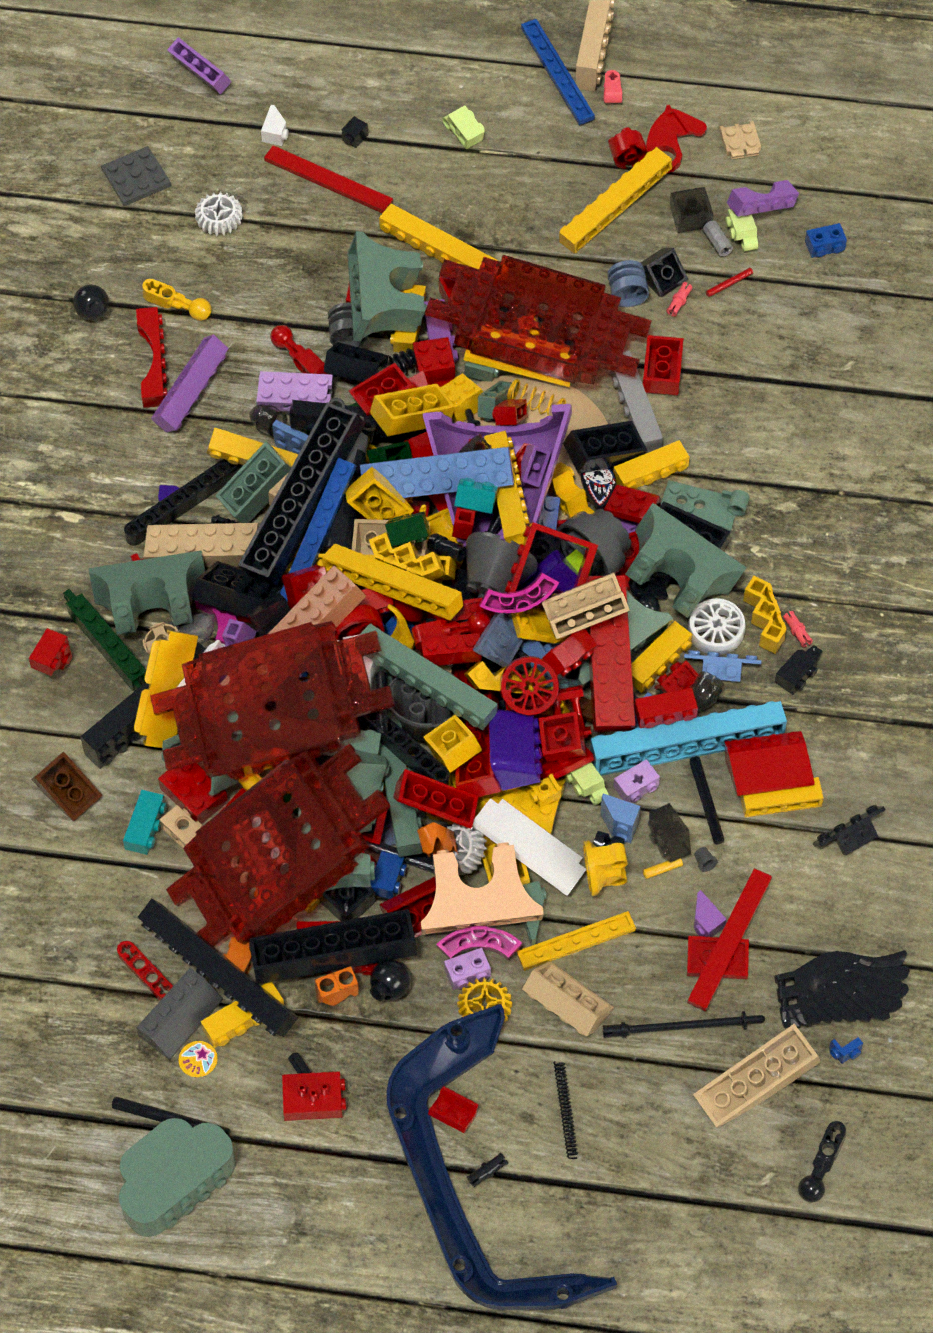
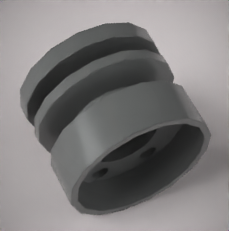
(341, 325)

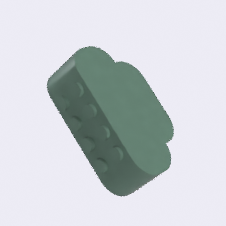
(172, 1173)

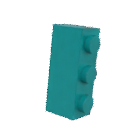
(144, 822)

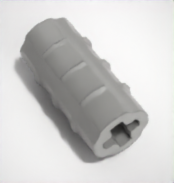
(717, 238)

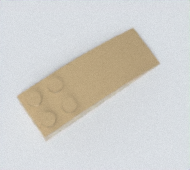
(757, 1076)

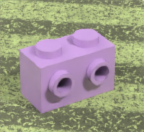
(467, 968)

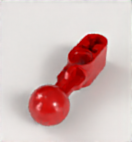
(303, 358)
(476, 624)

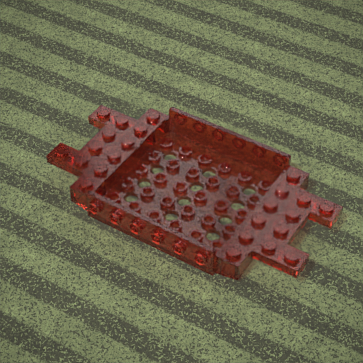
(481, 293)
(336, 679)
(336, 818)

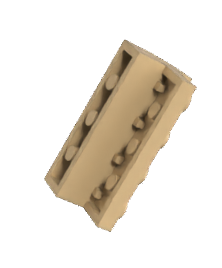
(585, 605)

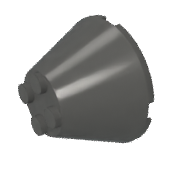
(491, 561)
(416, 711)

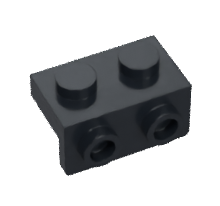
(654, 586)

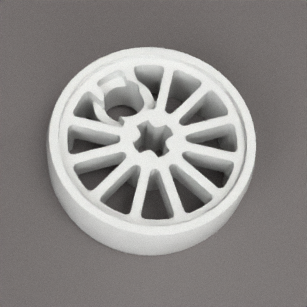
(716, 608)

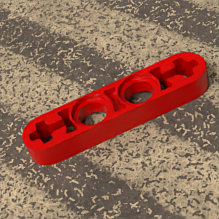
(142, 973)

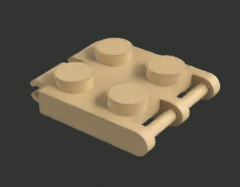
(740, 140)

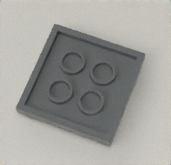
(136, 176)

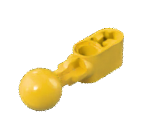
(155, 291)

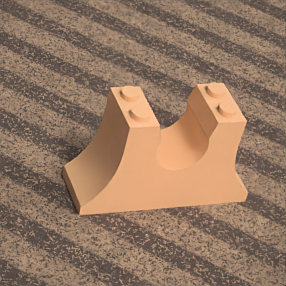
(495, 904)

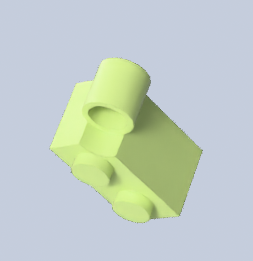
(464, 126)
(742, 229)
(587, 782)

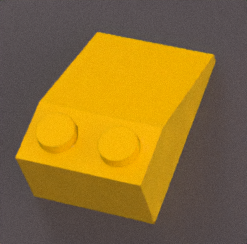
(376, 497)

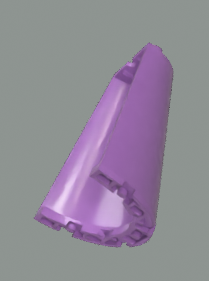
(547, 434)

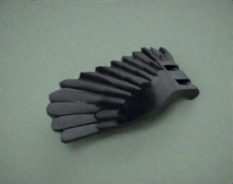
(843, 987)

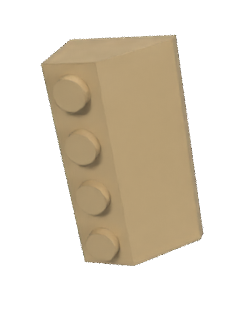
(367, 529)
(567, 998)

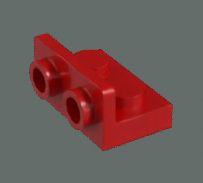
(679, 678)
(454, 1109)

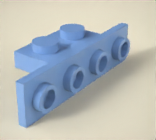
(724, 668)

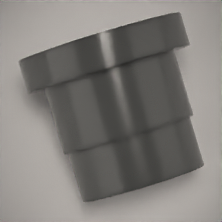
(705, 859)

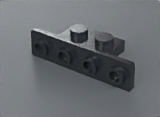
(854, 833)

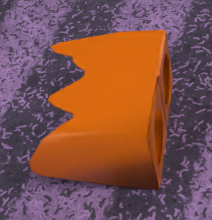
(431, 833)
(336, 995)

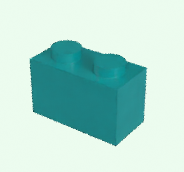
(476, 495)

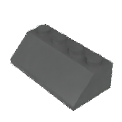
(179, 1014)

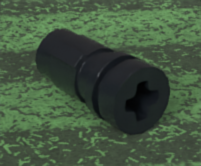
(445, 547)

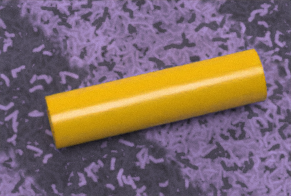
(661, 868)

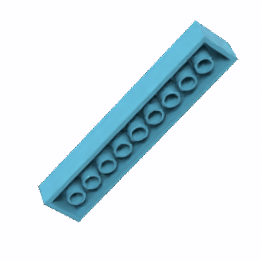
(685, 738)

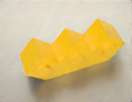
(571, 496)
(407, 558)
(766, 614)
(483, 679)

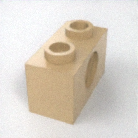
(174, 821)

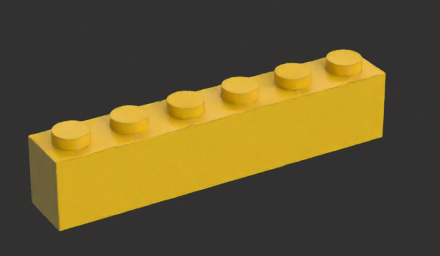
(238, 448)

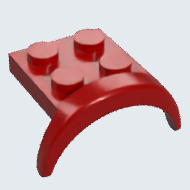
(630, 503)

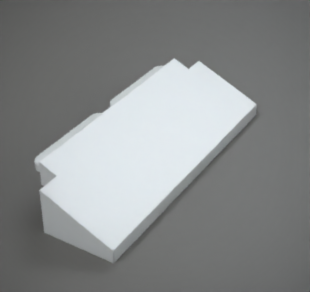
(531, 844)

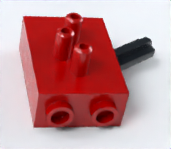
(311, 1094)

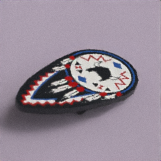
(599, 486)

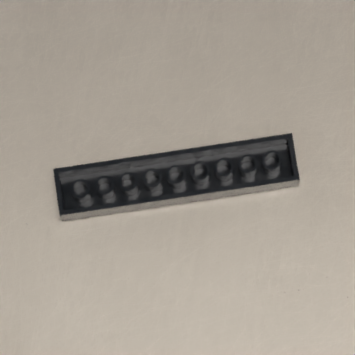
(300, 494)

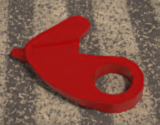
(668, 127)

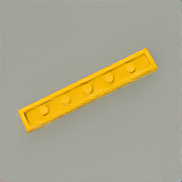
(576, 940)

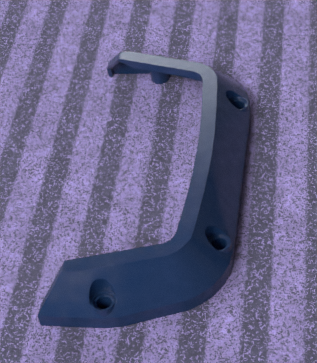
(411, 1084)

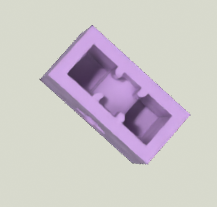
(636, 782)

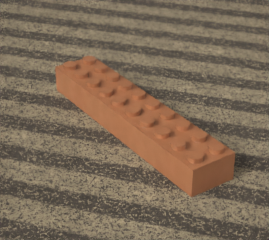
(327, 601)

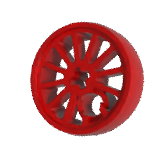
(358, 620)
(506, 693)

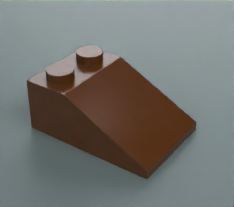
(67, 786)

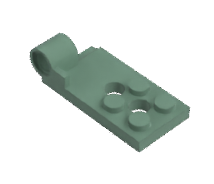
(718, 507)

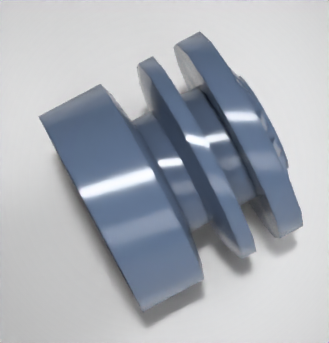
(628, 282)

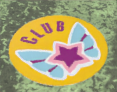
(198, 1059)

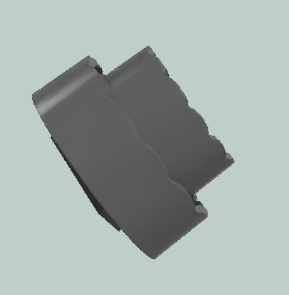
(602, 530)

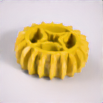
(484, 988)

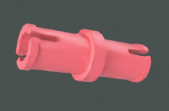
(679, 299)
(797, 629)

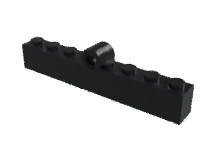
(306, 413)

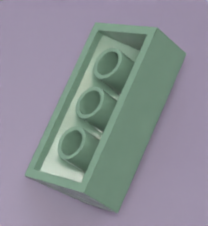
(249, 488)

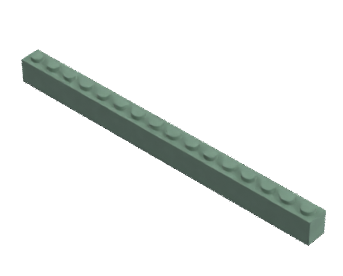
(402, 816)

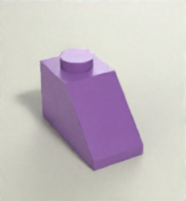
(534, 465)
(707, 917)

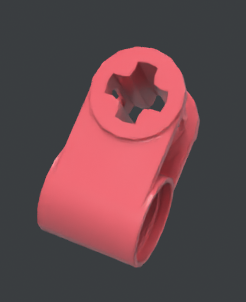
(612, 87)

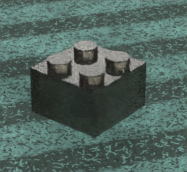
(690, 209)
(669, 833)

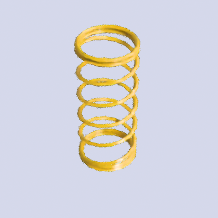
(516, 381)

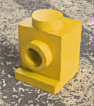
(545, 797)

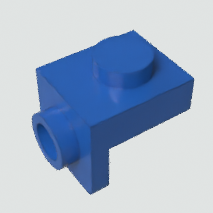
(851, 1050)

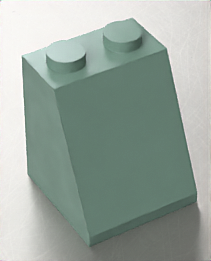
(368, 773)

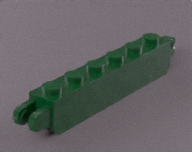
(105, 640)

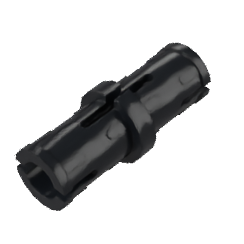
(487, 1170)

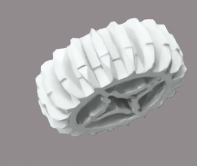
(218, 213)
(473, 845)

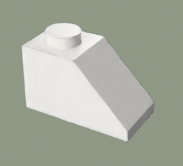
(274, 128)

